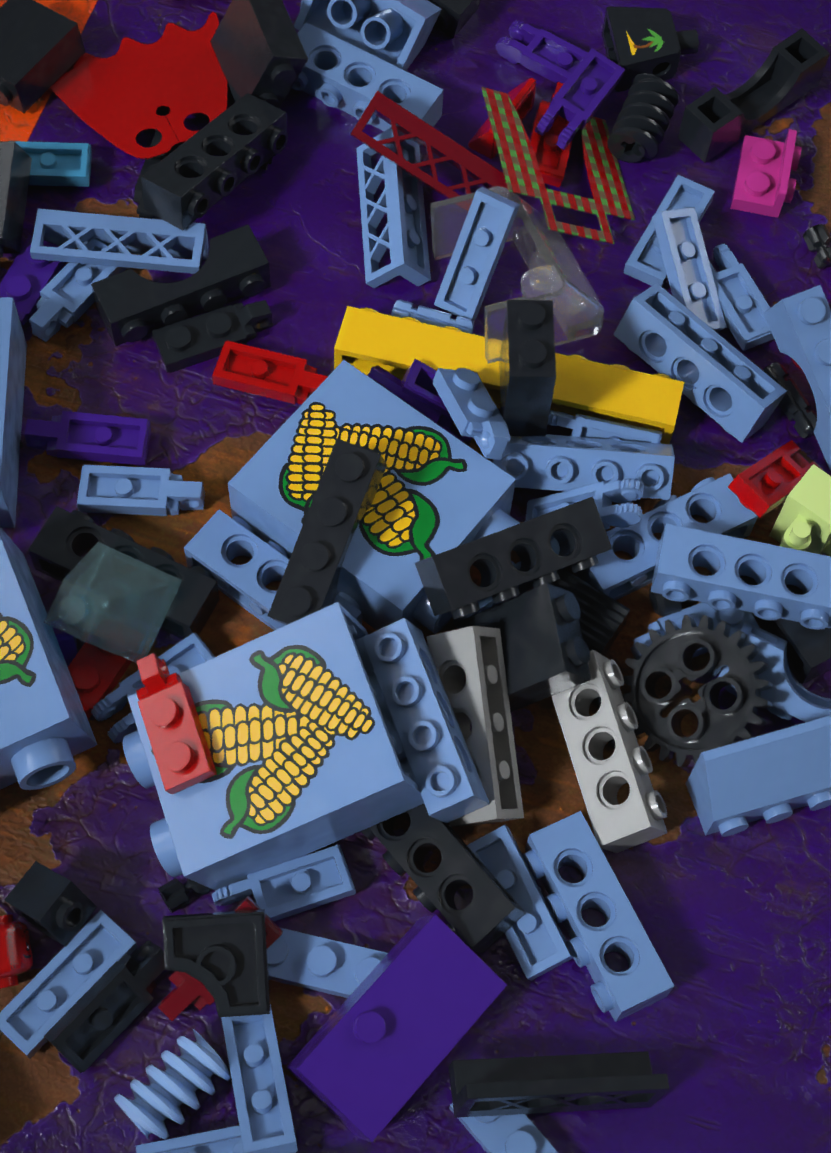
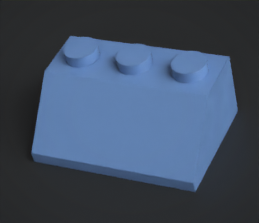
(381, 27)
(763, 778)

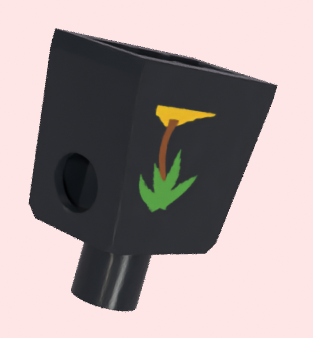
(645, 42)

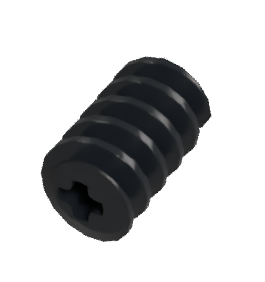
(643, 119)

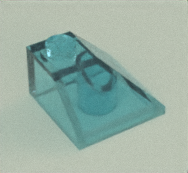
(113, 602)

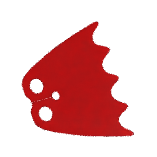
(123, 91)

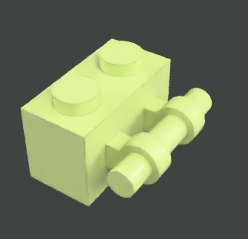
(806, 515)

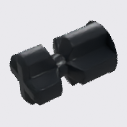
(818, 240)
(176, 893)

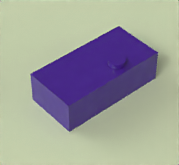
(396, 1027)

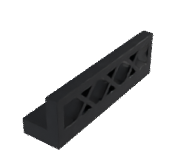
(554, 1084)

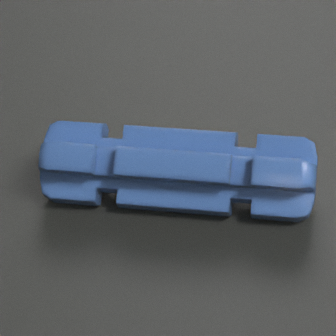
(431, 316)

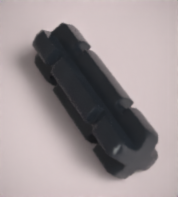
(794, 402)

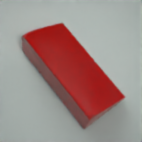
(523, 101)

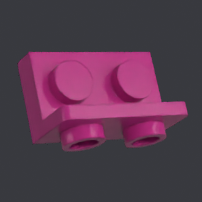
(764, 175)

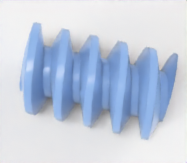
(173, 1086)

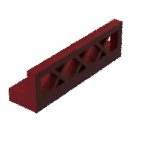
(433, 141)

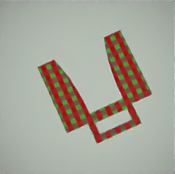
(525, 177)

